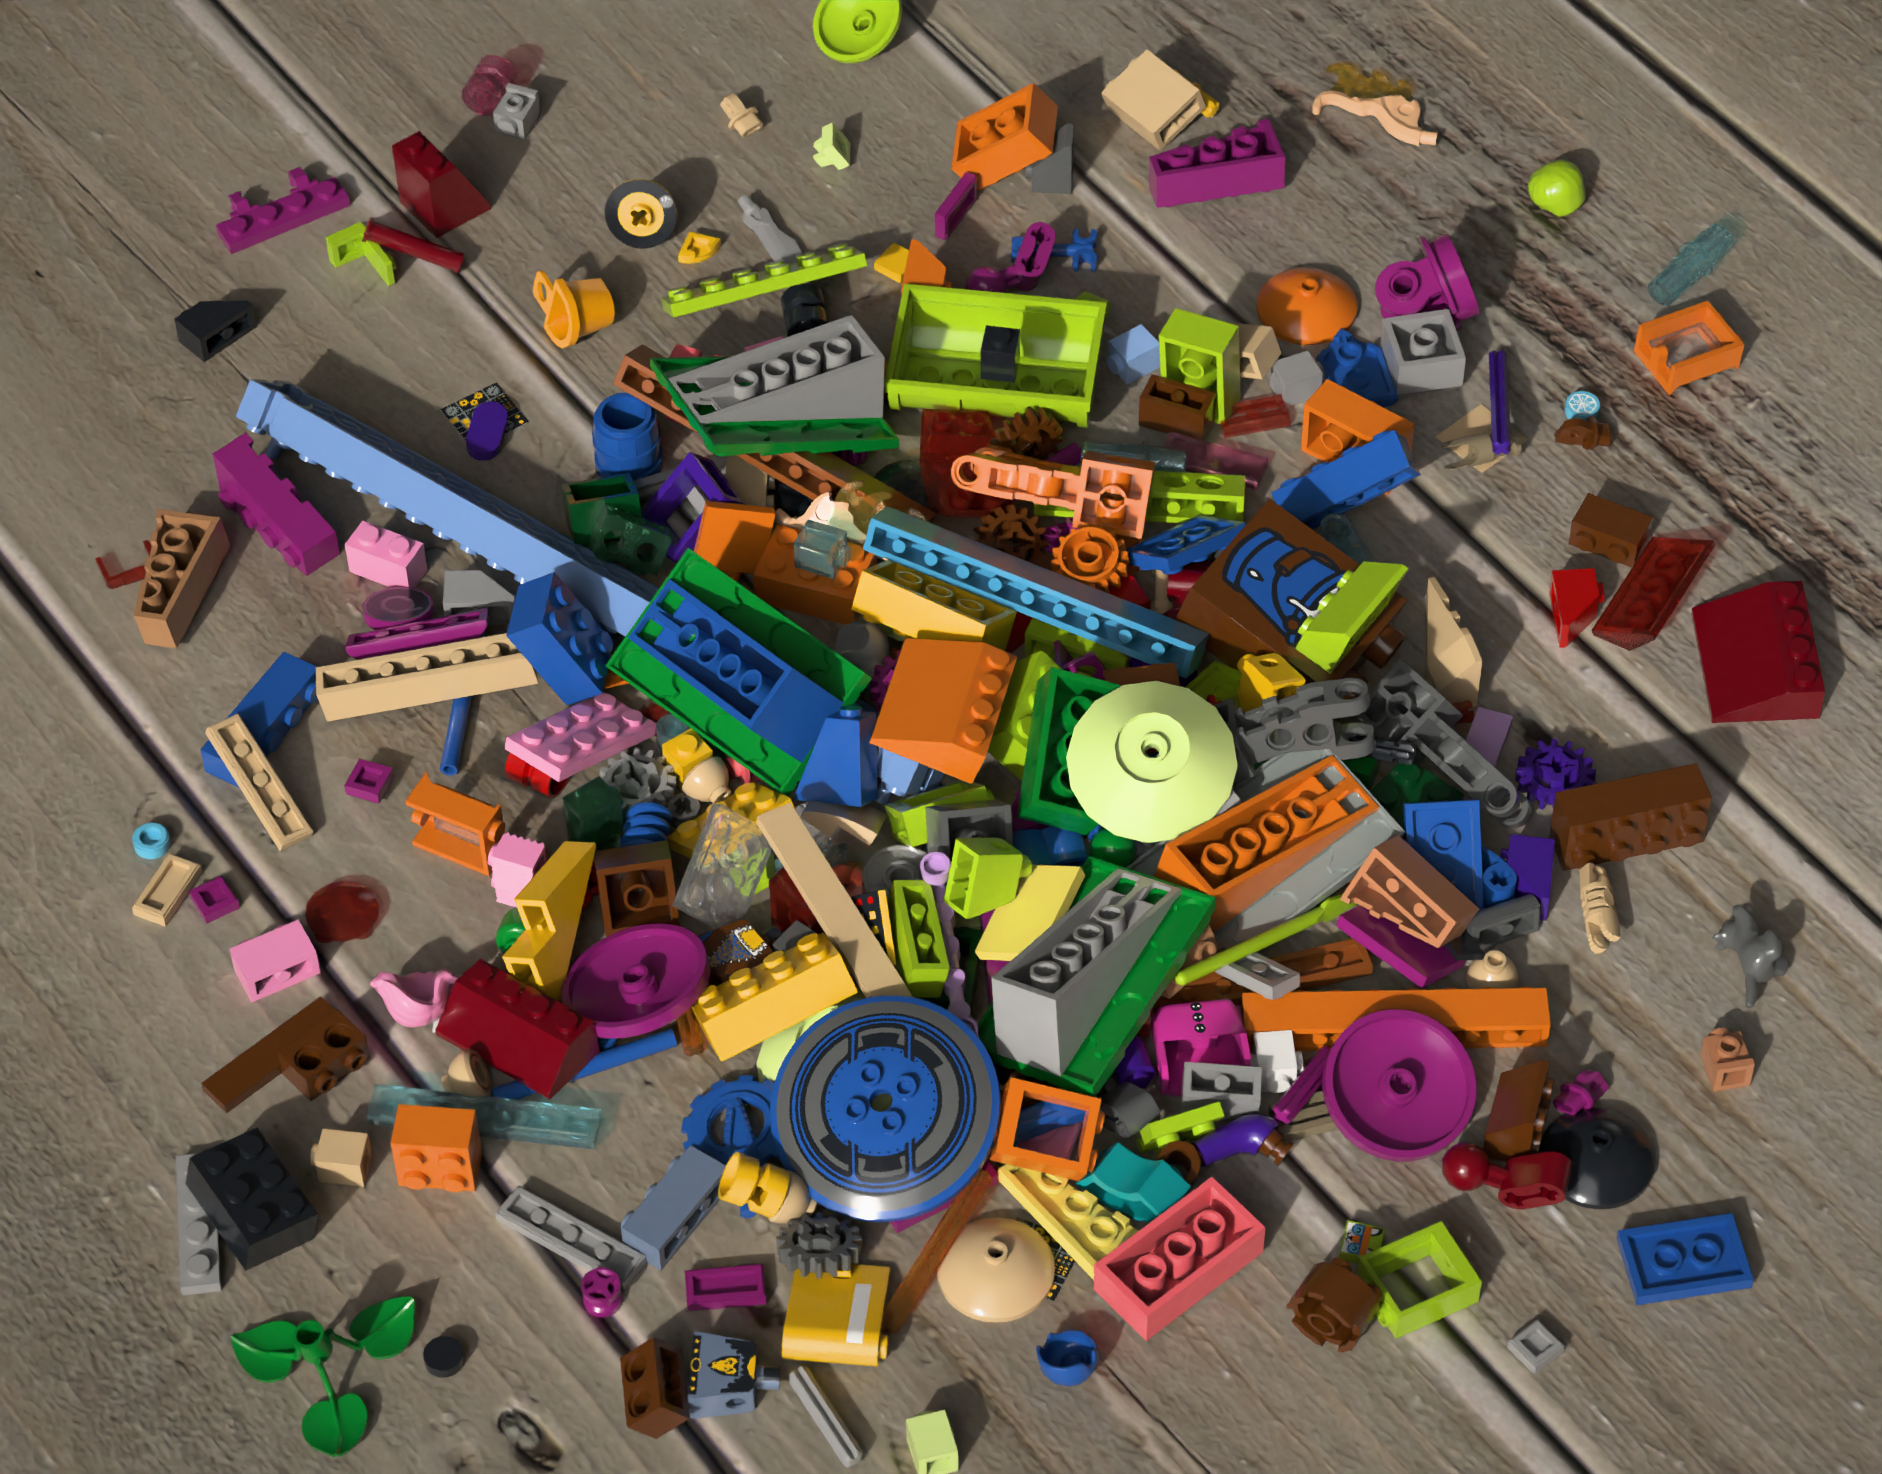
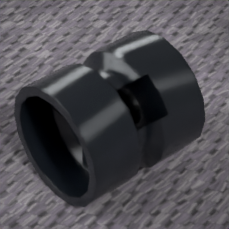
(803, 308)

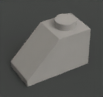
(473, 591)

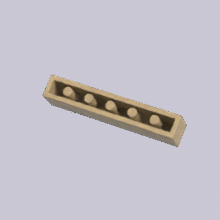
(422, 677)

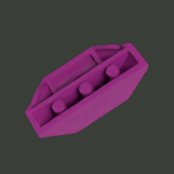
(418, 635)

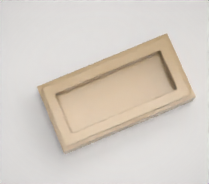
(167, 889)

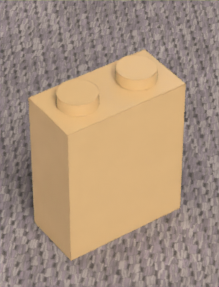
(1153, 99)

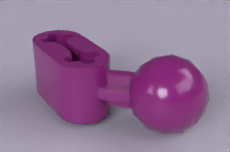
(992, 280)

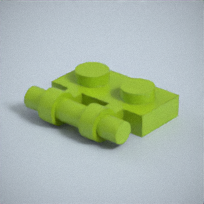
(1179, 1127)

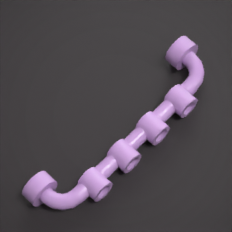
(935, 871)

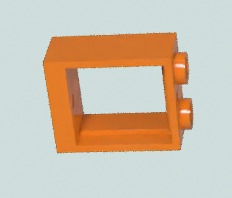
(1010, 1109)

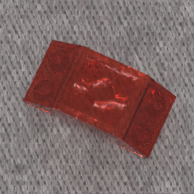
(943, 440)

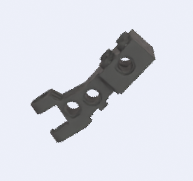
(1414, 712)
(1300, 724)

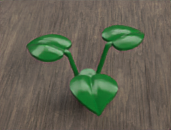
(269, 1354)

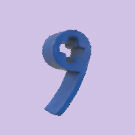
(1498, 879)

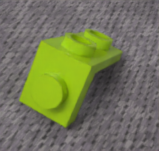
(348, 245)

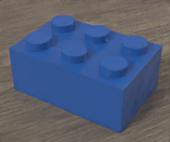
(560, 638)

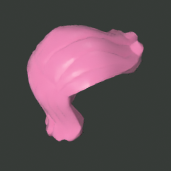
(416, 997)

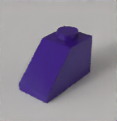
(1533, 864)

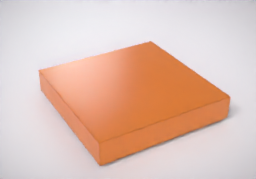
(734, 535)

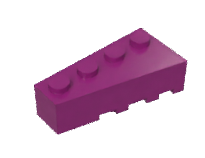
(1219, 167)
(273, 507)

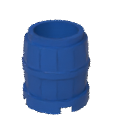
(626, 438)

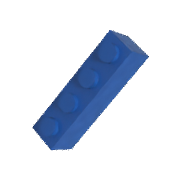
(1349, 480)
(270, 709)

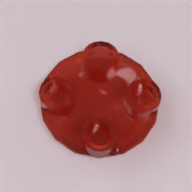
(342, 912)

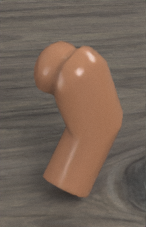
(849, 872)

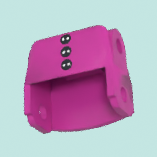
(1198, 1034)

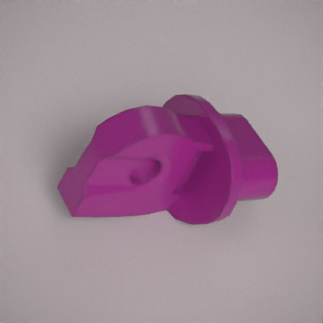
(1581, 1093)

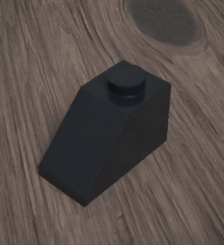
(214, 326)

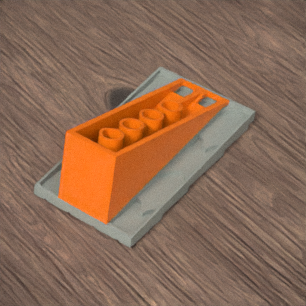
(1280, 851)

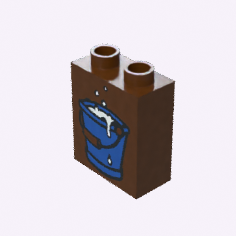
(1267, 589)

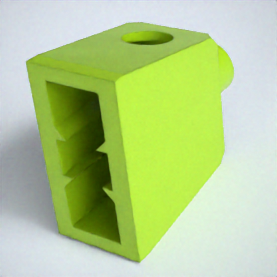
(984, 875)

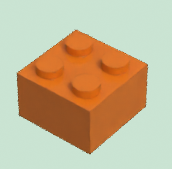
(436, 1148)

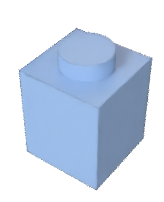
(1133, 354)

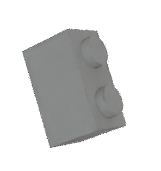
(1233, 1085)

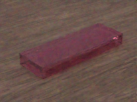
(1219, 459)

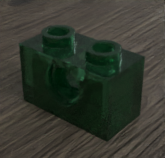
(594, 814)

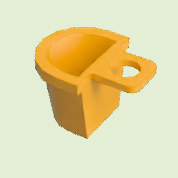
(573, 307)

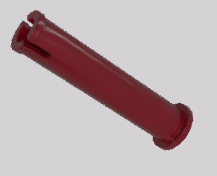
(412, 245)

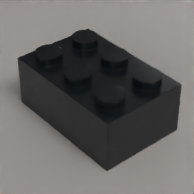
(251, 1198)

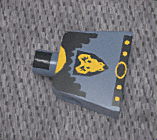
(726, 1376)

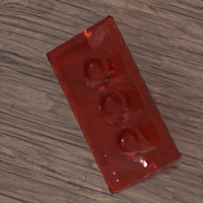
(1651, 591)

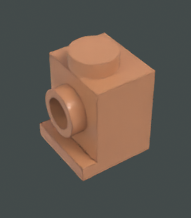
(1726, 1060)

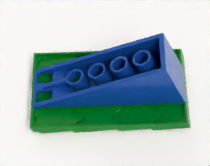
(736, 671)

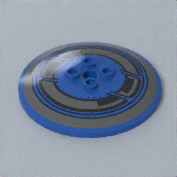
(917, 1149)

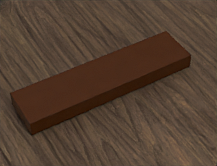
(261, 1061)

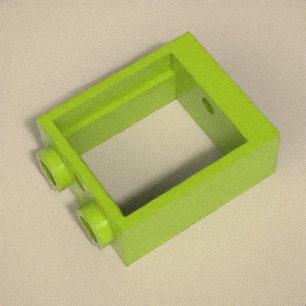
(908, 815)
(1450, 1260)

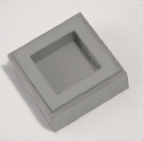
(1536, 1346)

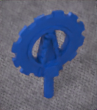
(737, 1127)

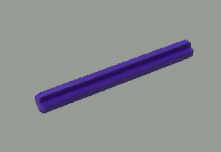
(1499, 402)

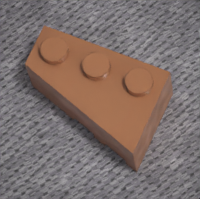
(1410, 892)

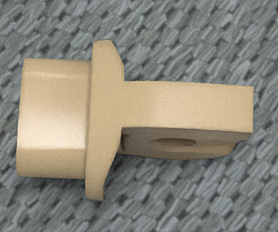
(742, 119)

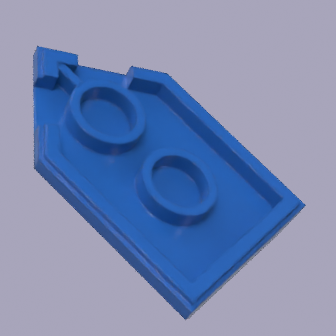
(1358, 368)

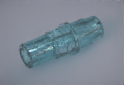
(1692, 262)
(1165, 457)

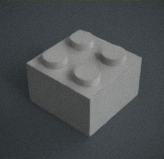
(1423, 351)

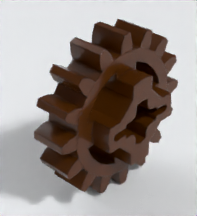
(1030, 434)
(1011, 530)

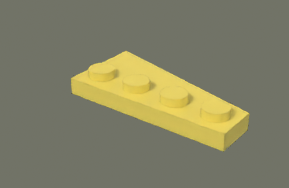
(1068, 1215)

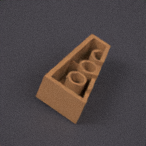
(178, 574)

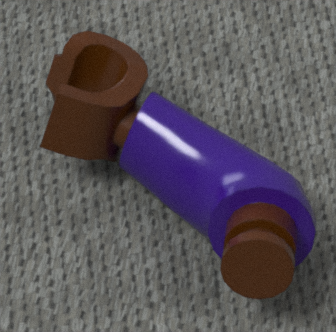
(1243, 1135)

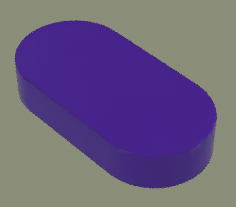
(486, 431)

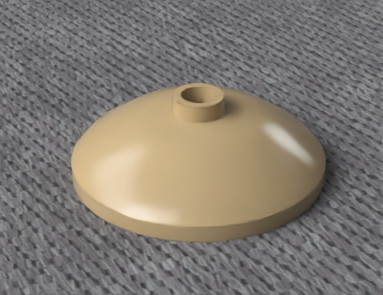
(1000, 1286)

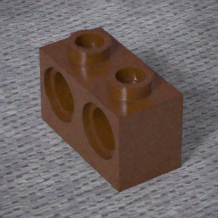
(321, 1050)
(654, 1388)

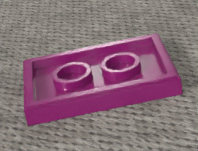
(1402, 951)

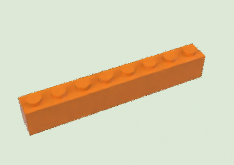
(1475, 1016)

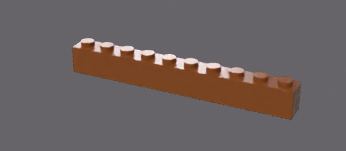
(803, 471)

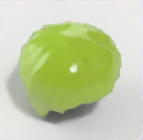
(1557, 187)

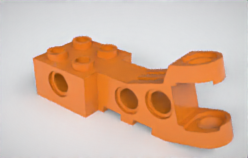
(1102, 492)

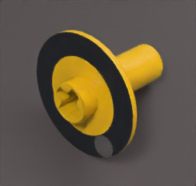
(641, 213)

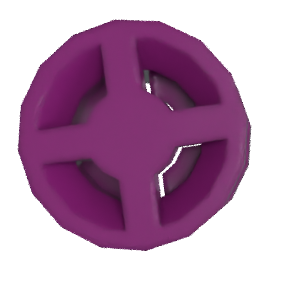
(603, 1282)

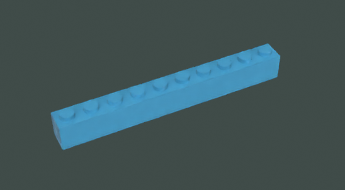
(1035, 591)

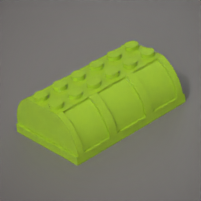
(940, 341)

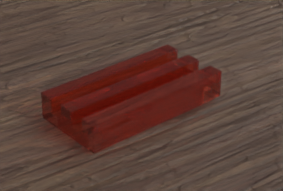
(1256, 421)

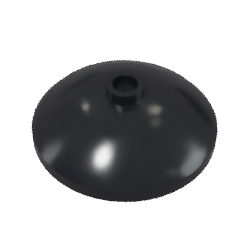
(1606, 1173)

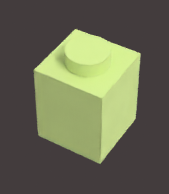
(932, 1443)

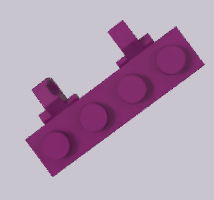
(306, 203)

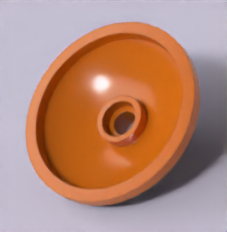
(1306, 305)

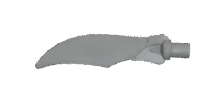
(775, 241)

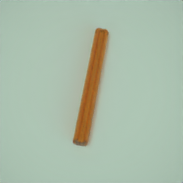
(934, 1253)

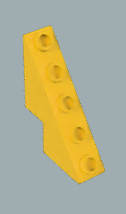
(551, 914)

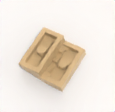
(859, 821)

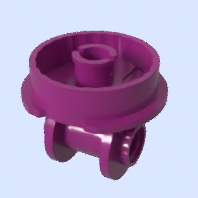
(1428, 284)

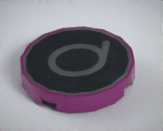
(397, 607)

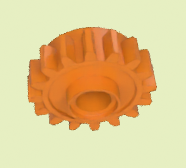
(1096, 545)

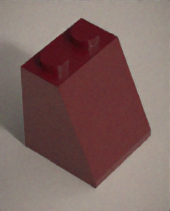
(434, 186)

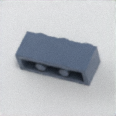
(674, 1207)

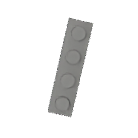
(197, 1240)

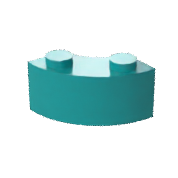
(1134, 1184)

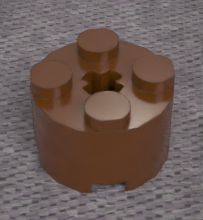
(1334, 1305)

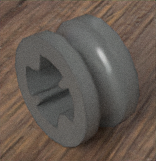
(683, 802)

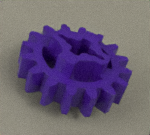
(1552, 770)

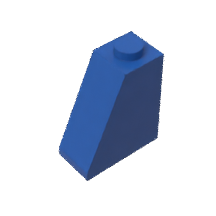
(842, 761)

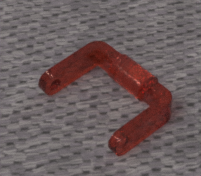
(124, 578)

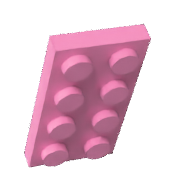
(580, 736)

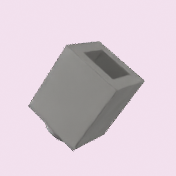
(1296, 378)

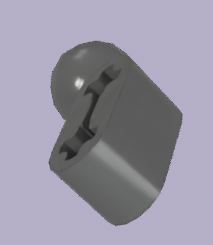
(1126, 1108)

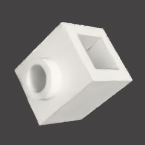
(1278, 1059)

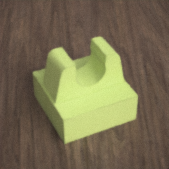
(832, 148)

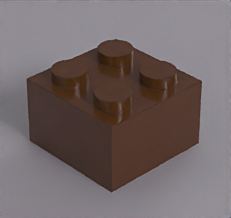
(636, 886)

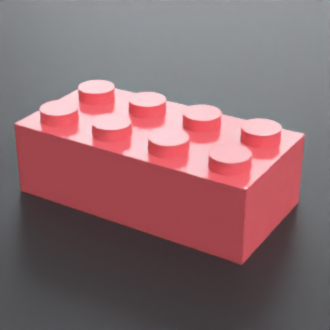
(1179, 1258)

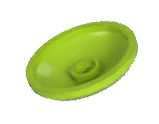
(841, 26)

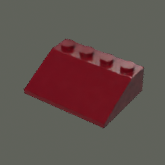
(1759, 655)

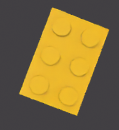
(748, 801)

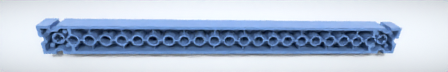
(479, 523)

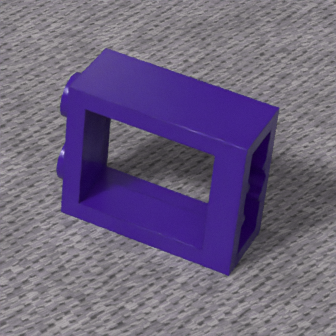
(675, 489)

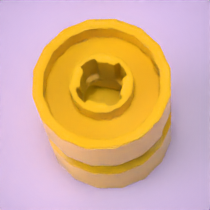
(749, 1183)

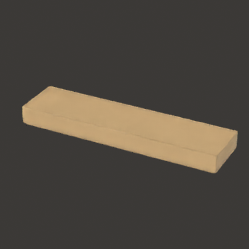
(259, 782)

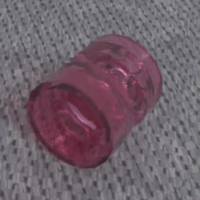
(488, 84)

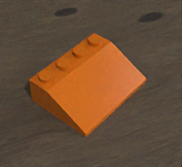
(944, 704)

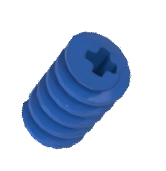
(646, 824)

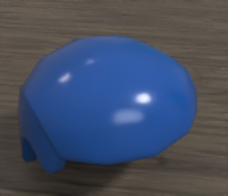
(1068, 1357)

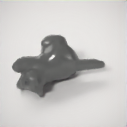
(1758, 953)

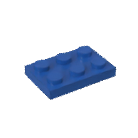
(1184, 544)
(1450, 840)
(1684, 1259)

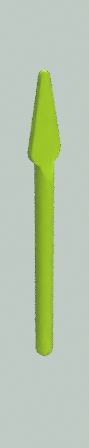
(1325, 912)

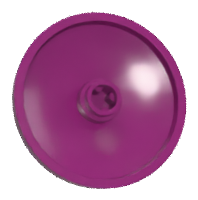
(637, 979)
(1399, 1085)

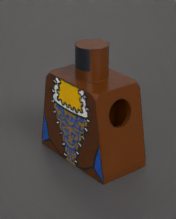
(736, 948)

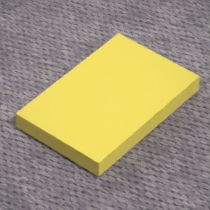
(1037, 905)

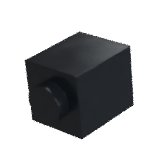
(1000, 353)

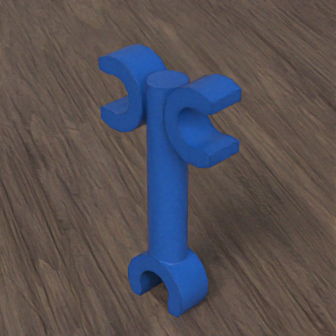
(1080, 250)

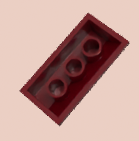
(517, 1029)

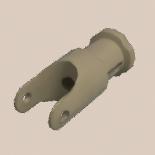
(1481, 449)

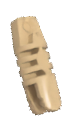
(1598, 907)

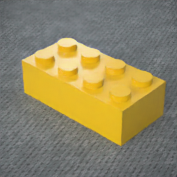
(929, 607)
(773, 995)

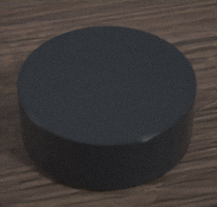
(443, 1356)

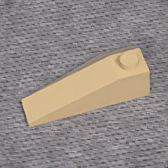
(1450, 651)

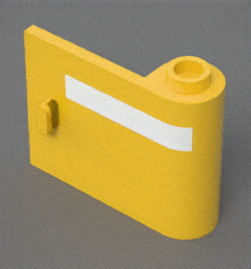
(837, 1317)

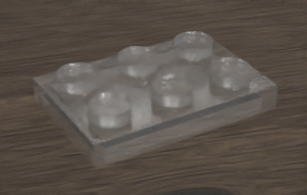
(723, 869)

